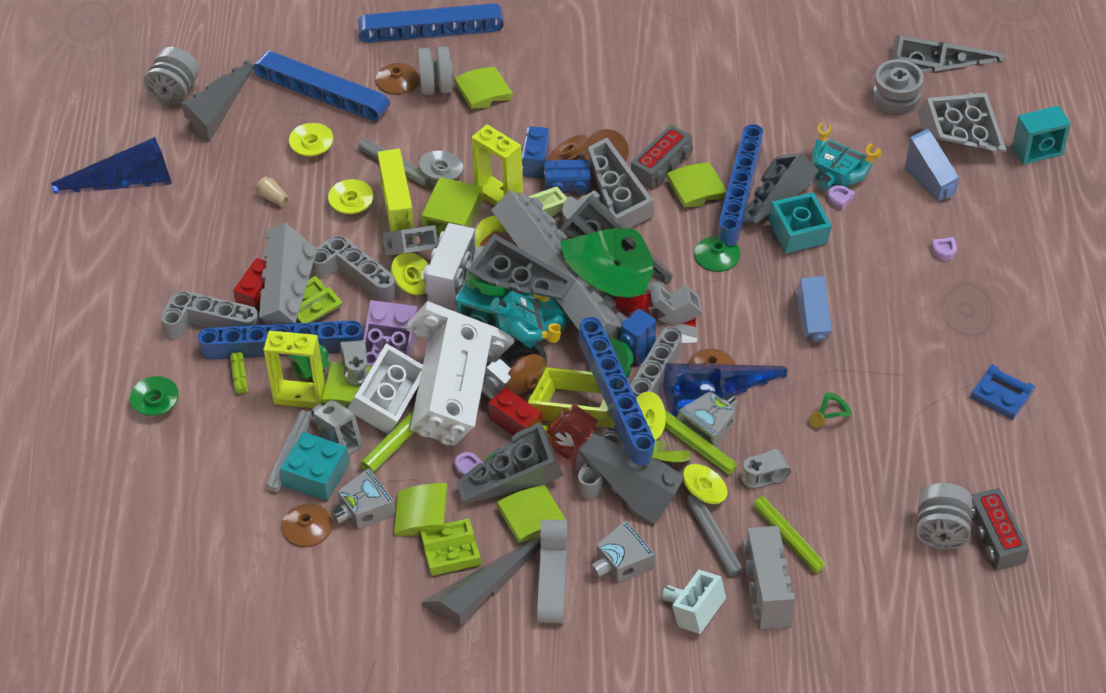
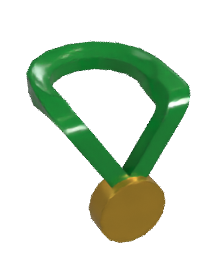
(818, 419)

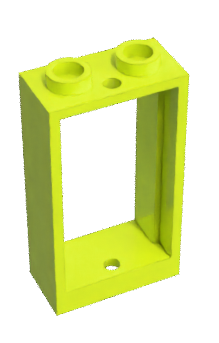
(508, 150)
(395, 190)
(568, 380)
(284, 390)

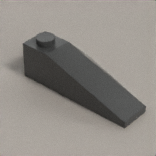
(782, 180)
(515, 269)
(518, 466)
(643, 487)

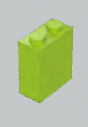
(452, 203)

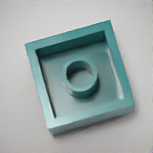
(1041, 134)
(799, 222)
(477, 305)
(315, 466)

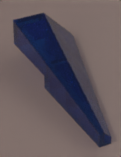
(133, 166)
(689, 382)

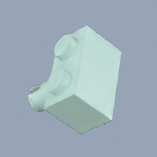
(697, 602)

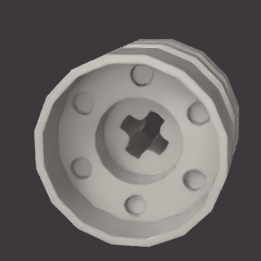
(171, 75)
(944, 516)

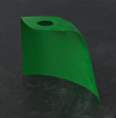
(594, 257)

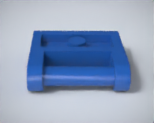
(1000, 398)

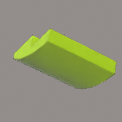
(482, 87)
(696, 184)
(317, 301)
(336, 386)
(671, 455)
(421, 509)
(526, 510)
(451, 548)

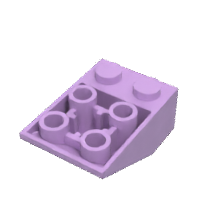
(388, 325)

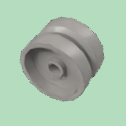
(435, 70)
(898, 86)

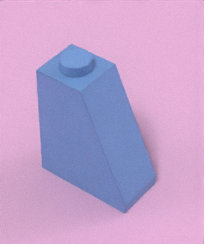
(930, 166)
(813, 308)

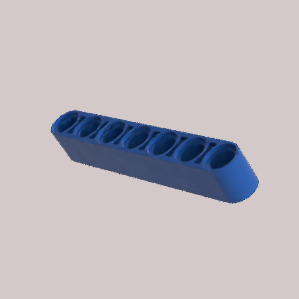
(430, 23)
(321, 85)
(740, 185)
(251, 340)
(616, 391)

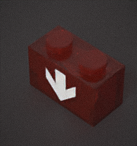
(570, 430)

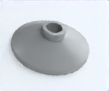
(440, 164)

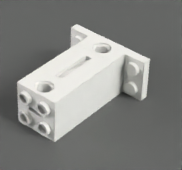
(452, 371)

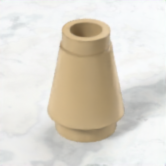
(270, 190)

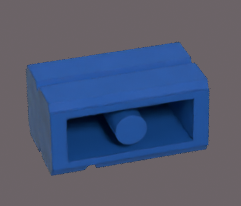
(535, 151)
(568, 175)
(639, 335)

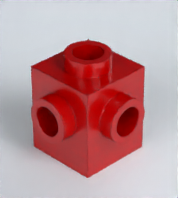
(629, 305)

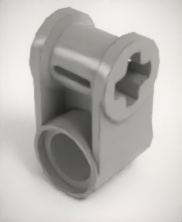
(354, 361)
(768, 469)

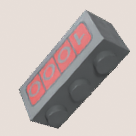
(662, 156)
(998, 529)

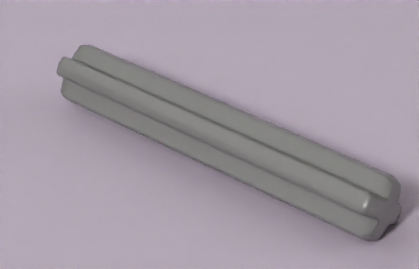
(410, 170)
(300, 425)
(714, 536)

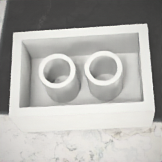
(449, 265)
(387, 389)

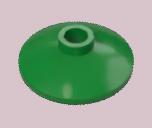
(715, 255)
(151, 389)

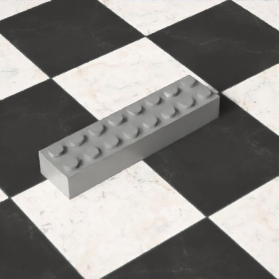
(538, 236)

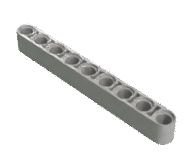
(648, 379)

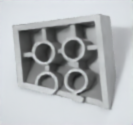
(962, 120)

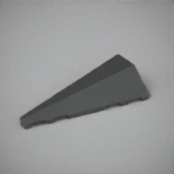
(940, 55)
(211, 106)
(594, 217)
(467, 594)

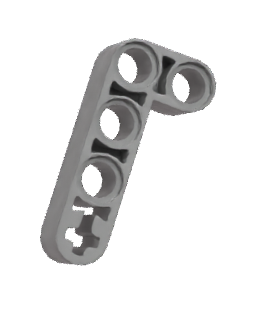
(343, 255)
(204, 311)
(552, 571)

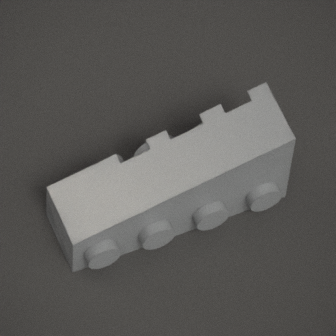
(618, 185)
(285, 274)
(769, 576)

